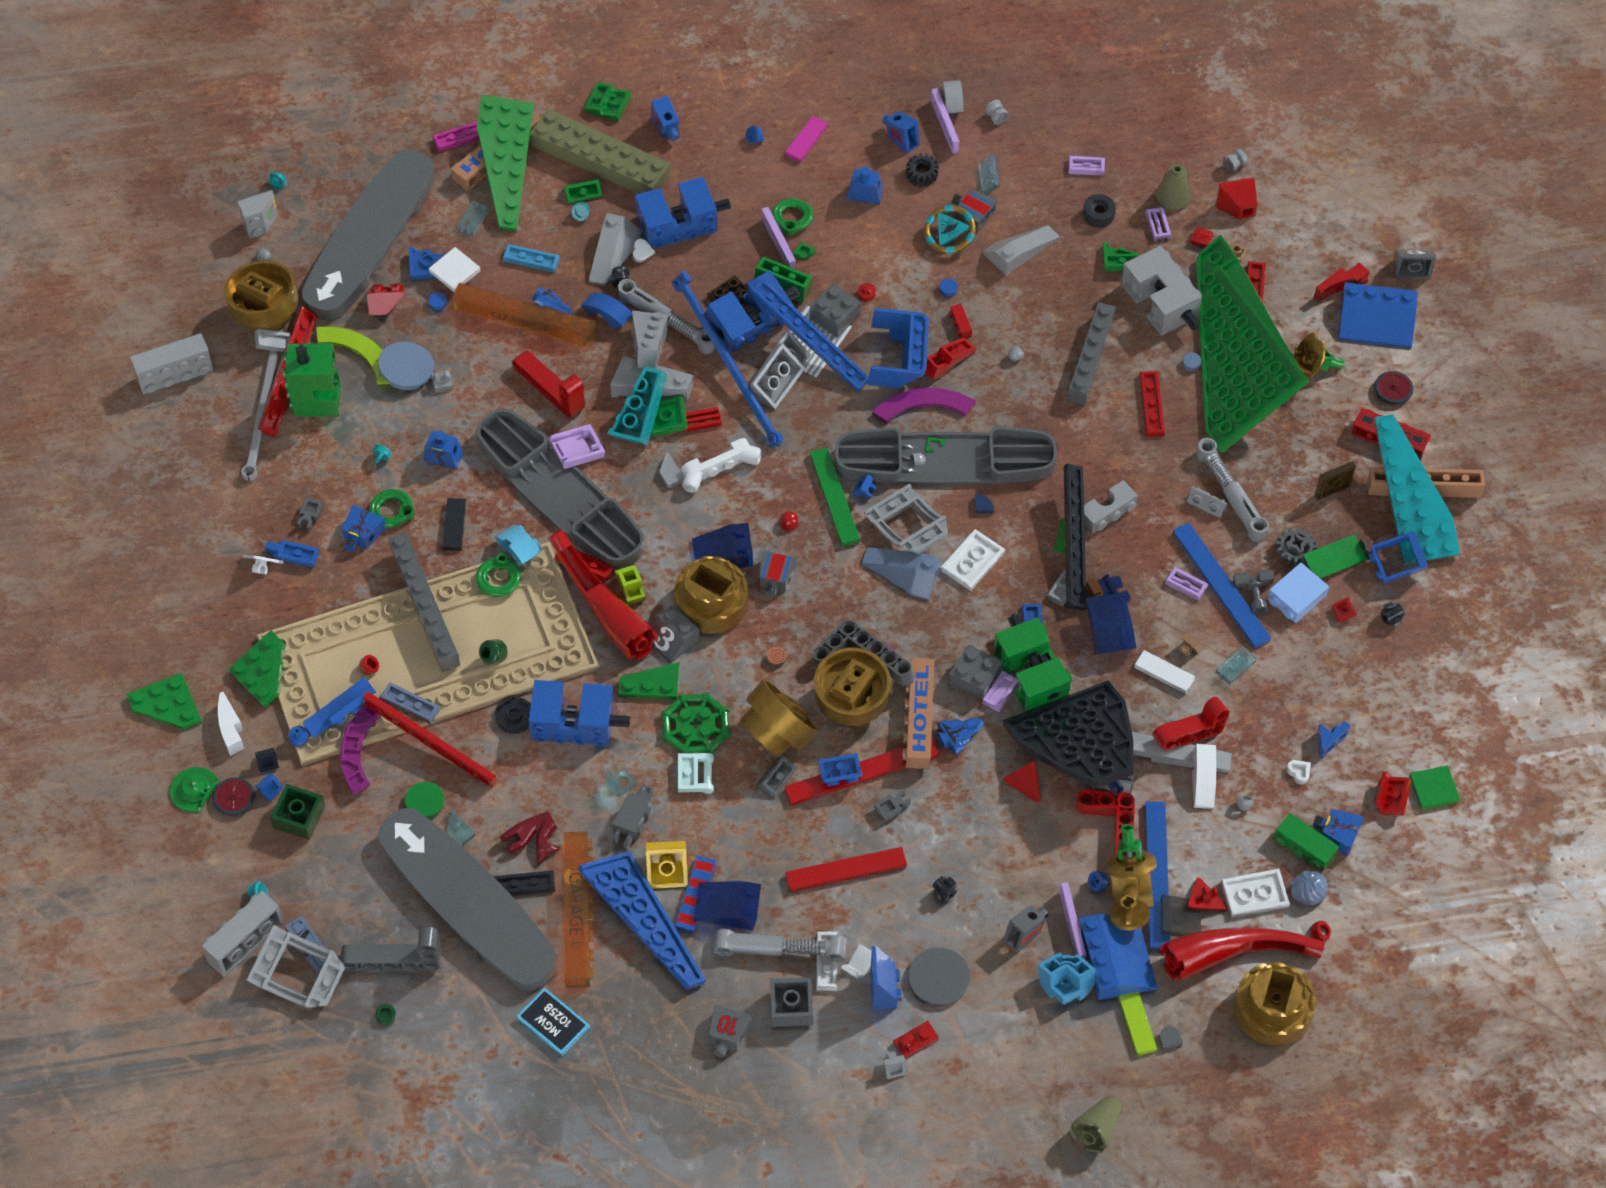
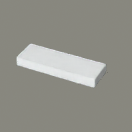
(1164, 672)
(826, 969)

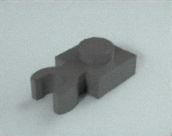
(310, 511)
(890, 807)

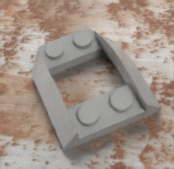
(897, 503)
(270, 955)

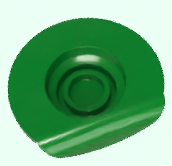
(193, 788)

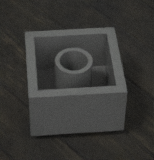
(835, 310)
(975, 672)
(791, 1002)

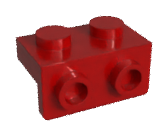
(1392, 794)

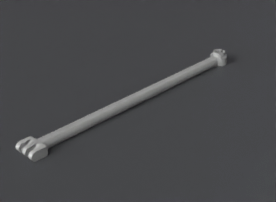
(250, 467)

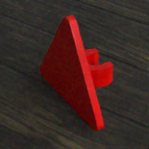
(1025, 781)
(1204, 898)

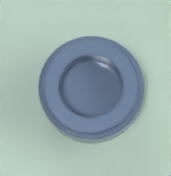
(1191, 361)

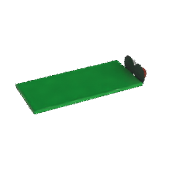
(1336, 556)

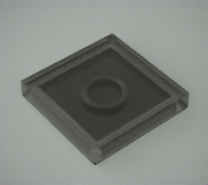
(1177, 917)

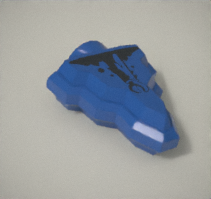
(549, 299)
(957, 733)

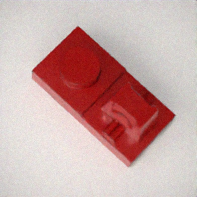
(916, 1039)

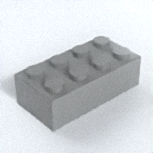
(172, 363)
(242, 934)

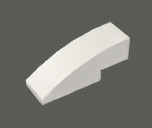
(229, 725)
(1204, 776)

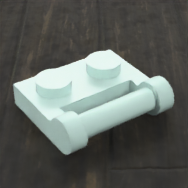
(689, 772)

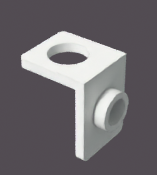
(859, 962)

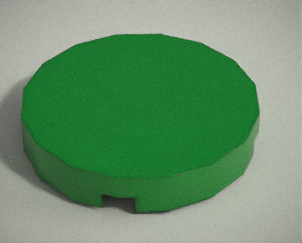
(425, 798)

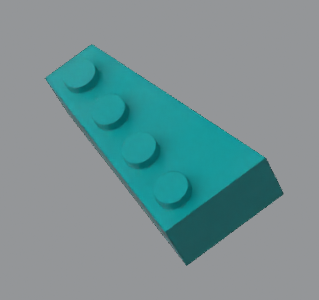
(640, 408)

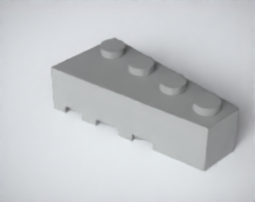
(649, 336)
(627, 374)

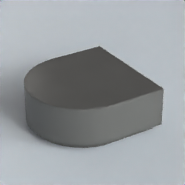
(1170, 1037)

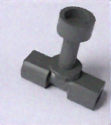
(1254, 584)

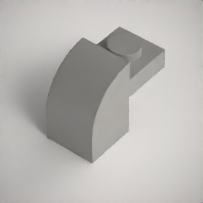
(952, 96)

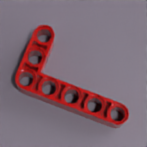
(564, 395)
(1115, 808)

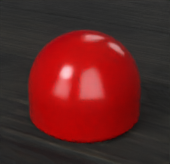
(789, 521)
(371, 661)
(1315, 931)

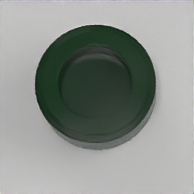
(386, 1015)

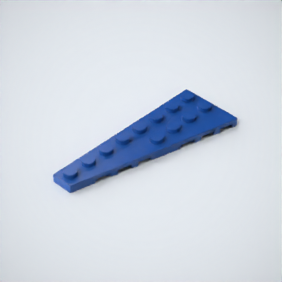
(633, 899)

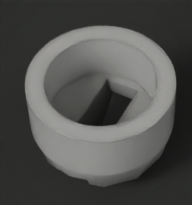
(263, 254)
(1015, 354)
(919, 459)
(1245, 802)

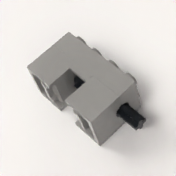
(1161, 280)

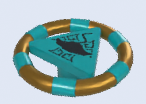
(950, 229)

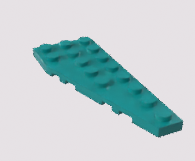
(1414, 496)

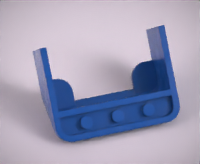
(912, 331)

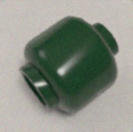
(493, 651)

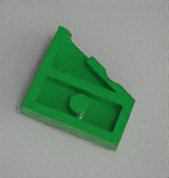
(1115, 258)

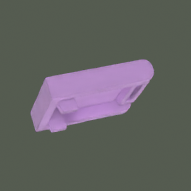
(572, 447)

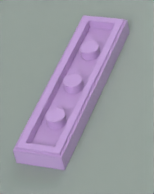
(944, 121)
(778, 238)
(1071, 919)

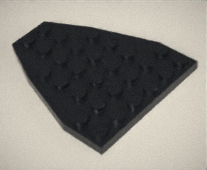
(1080, 735)

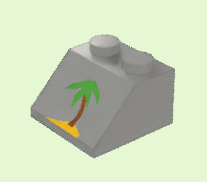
(258, 213)

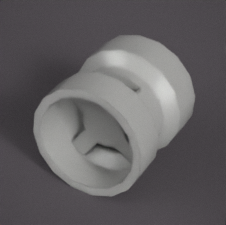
(997, 112)
(1235, 160)

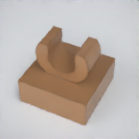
(1190, 644)

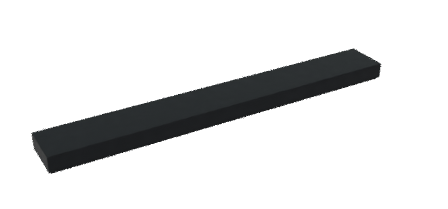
(1074, 537)

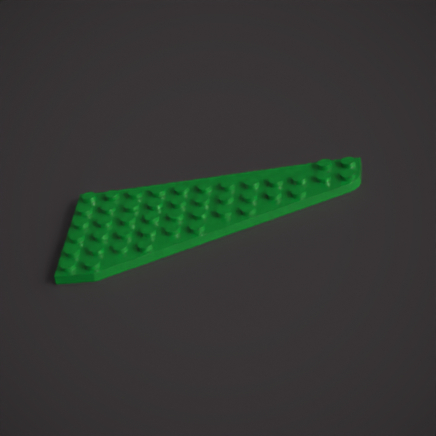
(1242, 351)

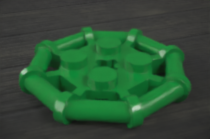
(695, 714)

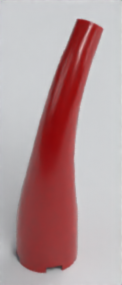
(620, 622)
(1204, 949)

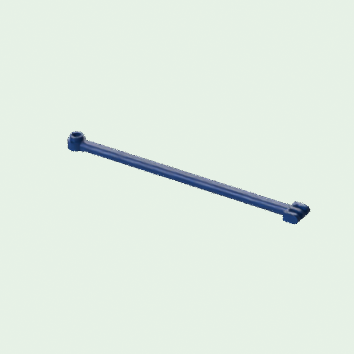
(681, 284)

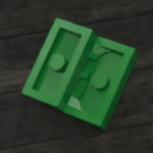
(607, 101)

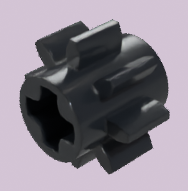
(1392, 614)
(944, 888)

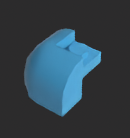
(1066, 977)

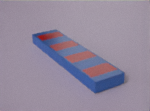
(701, 872)

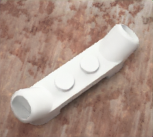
(696, 472)

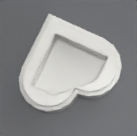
(642, 251)
(1299, 770)

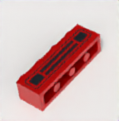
(1365, 429)

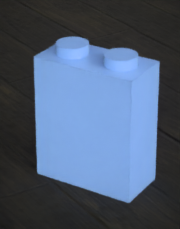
(1298, 593)

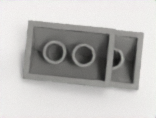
(780, 371)

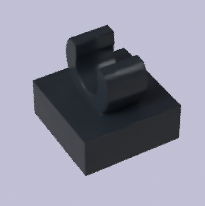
(266, 760)

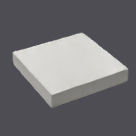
(454, 269)

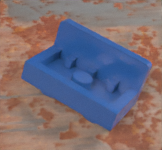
(840, 768)

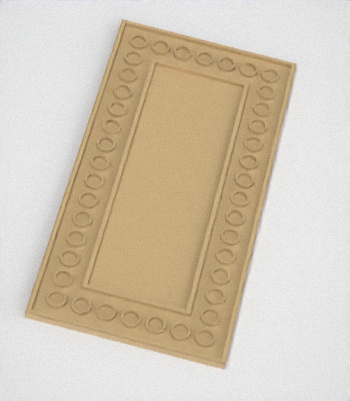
(534, 622)

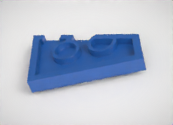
(421, 262)

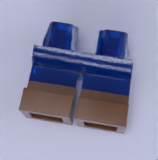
(1105, 586)

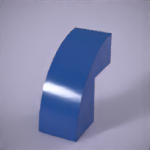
(609, 308)

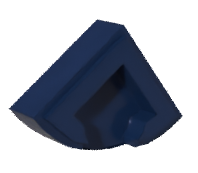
(983, 504)

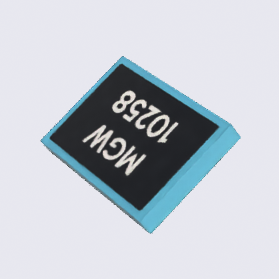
(553, 1022)

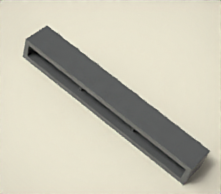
(424, 602)

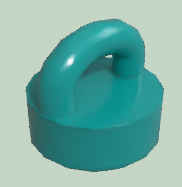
(277, 180)
(580, 211)
(381, 452)
(255, 889)

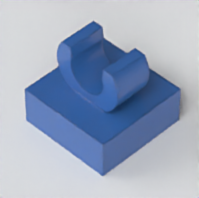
(862, 487)
(269, 787)

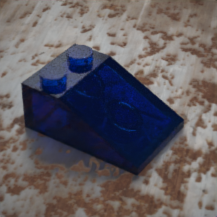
(728, 542)
(1110, 624)
(728, 903)

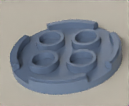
(405, 365)

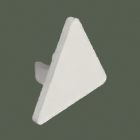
(260, 564)

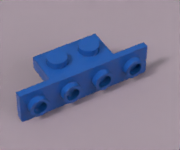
(338, 708)

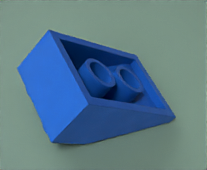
(884, 980)

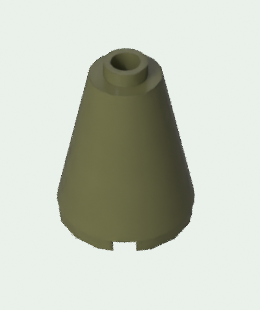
(1174, 189)
(1097, 1124)

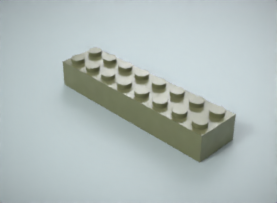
(599, 153)

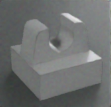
(442, 381)
(894, 1065)

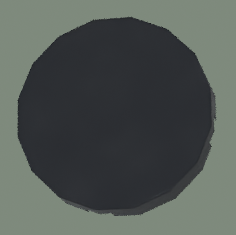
(513, 715)

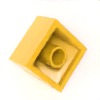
(666, 864)

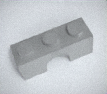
(1121, 499)

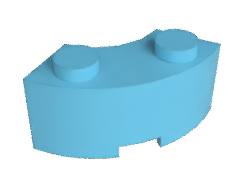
(518, 544)

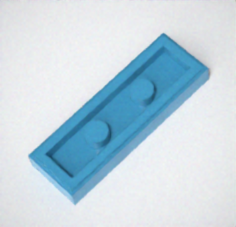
(531, 258)

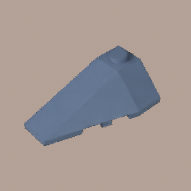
(905, 569)

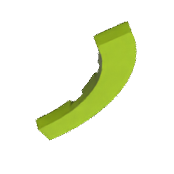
(357, 342)

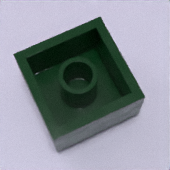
(297, 811)

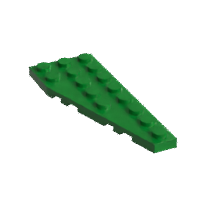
(504, 142)

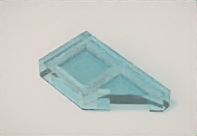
(459, 829)

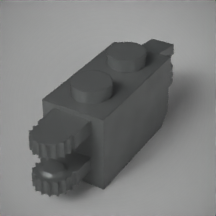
(632, 816)

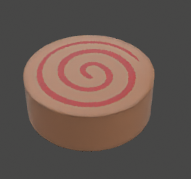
(776, 656)

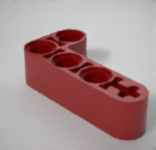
(1193, 728)

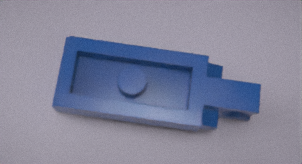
(293, 553)

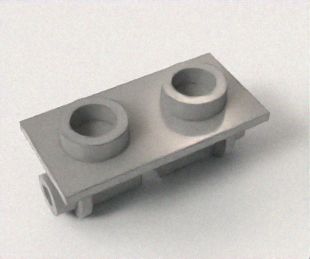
(1207, 502)

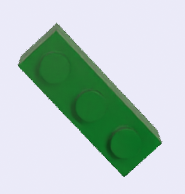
(786, 277)
(1306, 842)

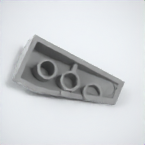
(613, 247)
(1016, 250)

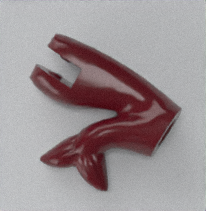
(525, 830)

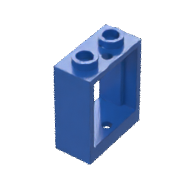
(1415, 548)

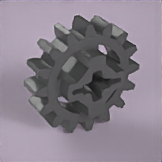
(1296, 546)

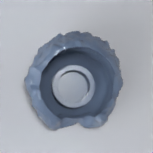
(1309, 887)

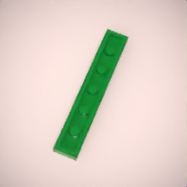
(834, 497)

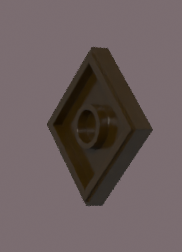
(1335, 480)

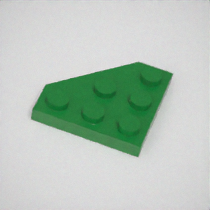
(261, 668)
(166, 702)

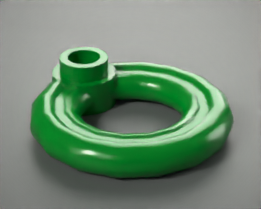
(789, 226)
(396, 494)
(508, 565)

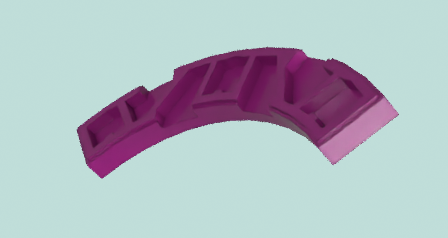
(923, 398)
(351, 749)

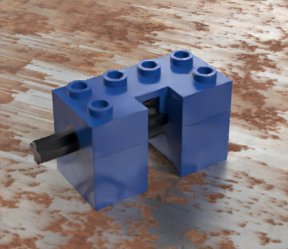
(690, 219)
(743, 325)
(588, 726)

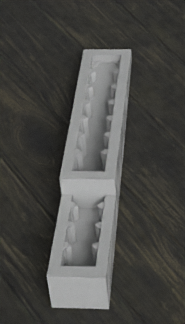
(1147, 746)

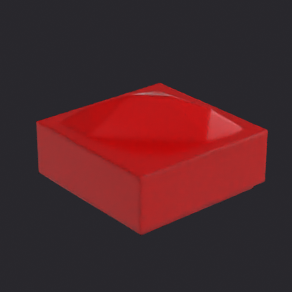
(1201, 237)
(1344, 610)

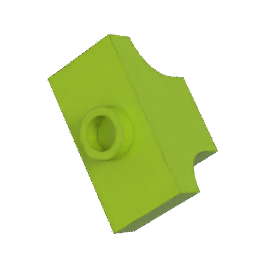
(630, 584)

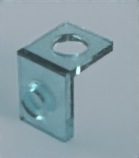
(615, 786)

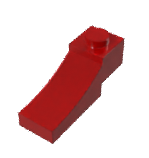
(1335, 283)
(948, 356)

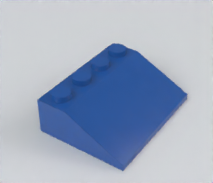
(1378, 315)
(1117, 956)

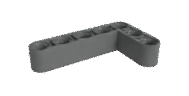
(853, 636)
(420, 956)

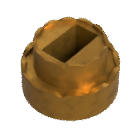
(261, 295)
(712, 594)
(862, 674)
(777, 719)
(1271, 1020)

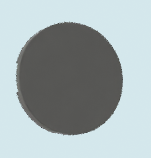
(939, 977)

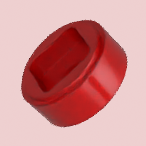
(866, 292)

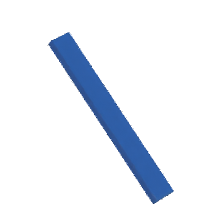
(810, 334)
(1221, 585)
(1157, 845)

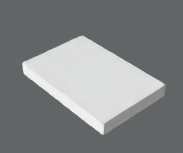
(972, 560)
(1255, 893)

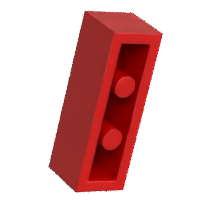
(960, 320)

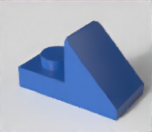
(1329, 740)

